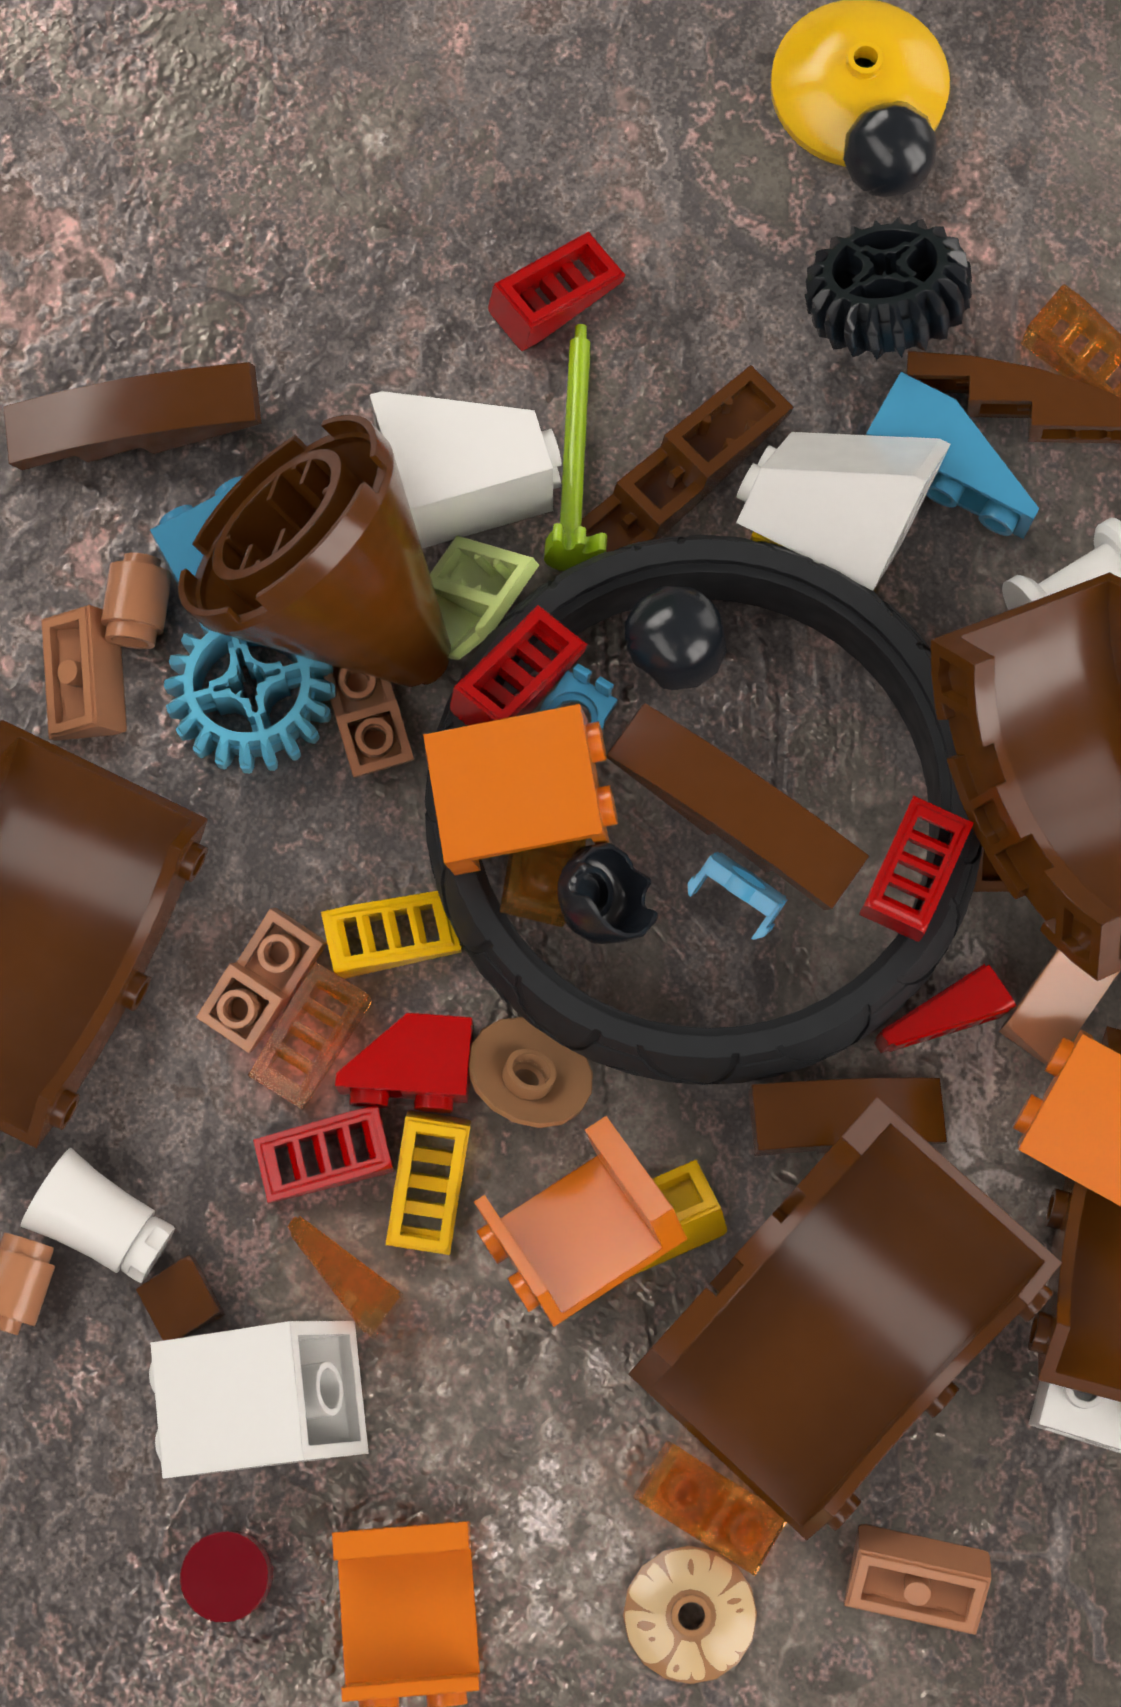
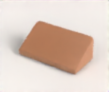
(82, 676)
(1054, 1007)
(918, 1579)

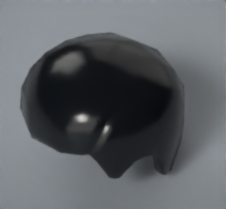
(890, 149)
(676, 637)
(604, 895)

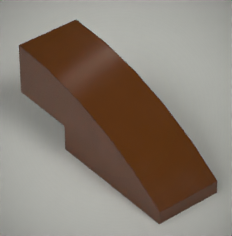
(818, 1112)

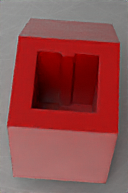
(414, 1060)

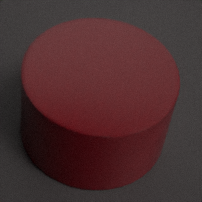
(226, 1576)

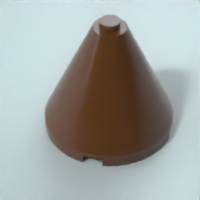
(323, 560)

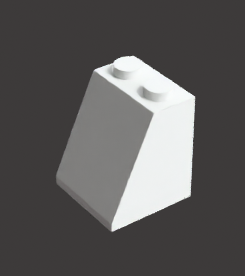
(467, 463)
(841, 497)
(258, 1397)

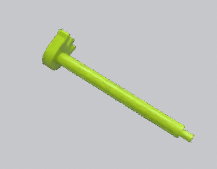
(568, 540)

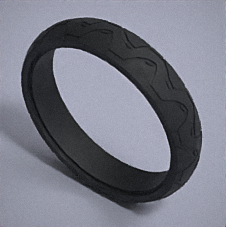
(898, 660)

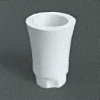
(97, 1218)

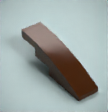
(1055, 405)
(132, 413)
(690, 462)
(737, 806)

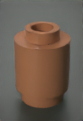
(136, 601)
(23, 1281)

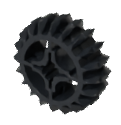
(888, 288)

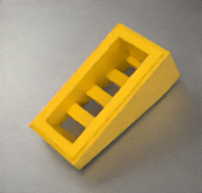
(387, 910)
(417, 1237)

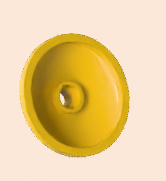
(823, 90)

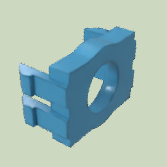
(578, 689)
(743, 885)

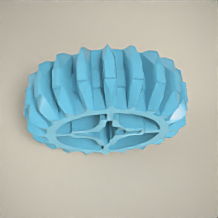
(227, 697)

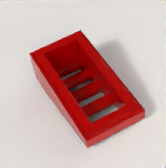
(525, 314)
(483, 699)
(893, 913)
(965, 1004)
(377, 1145)

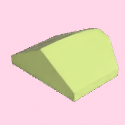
(476, 589)

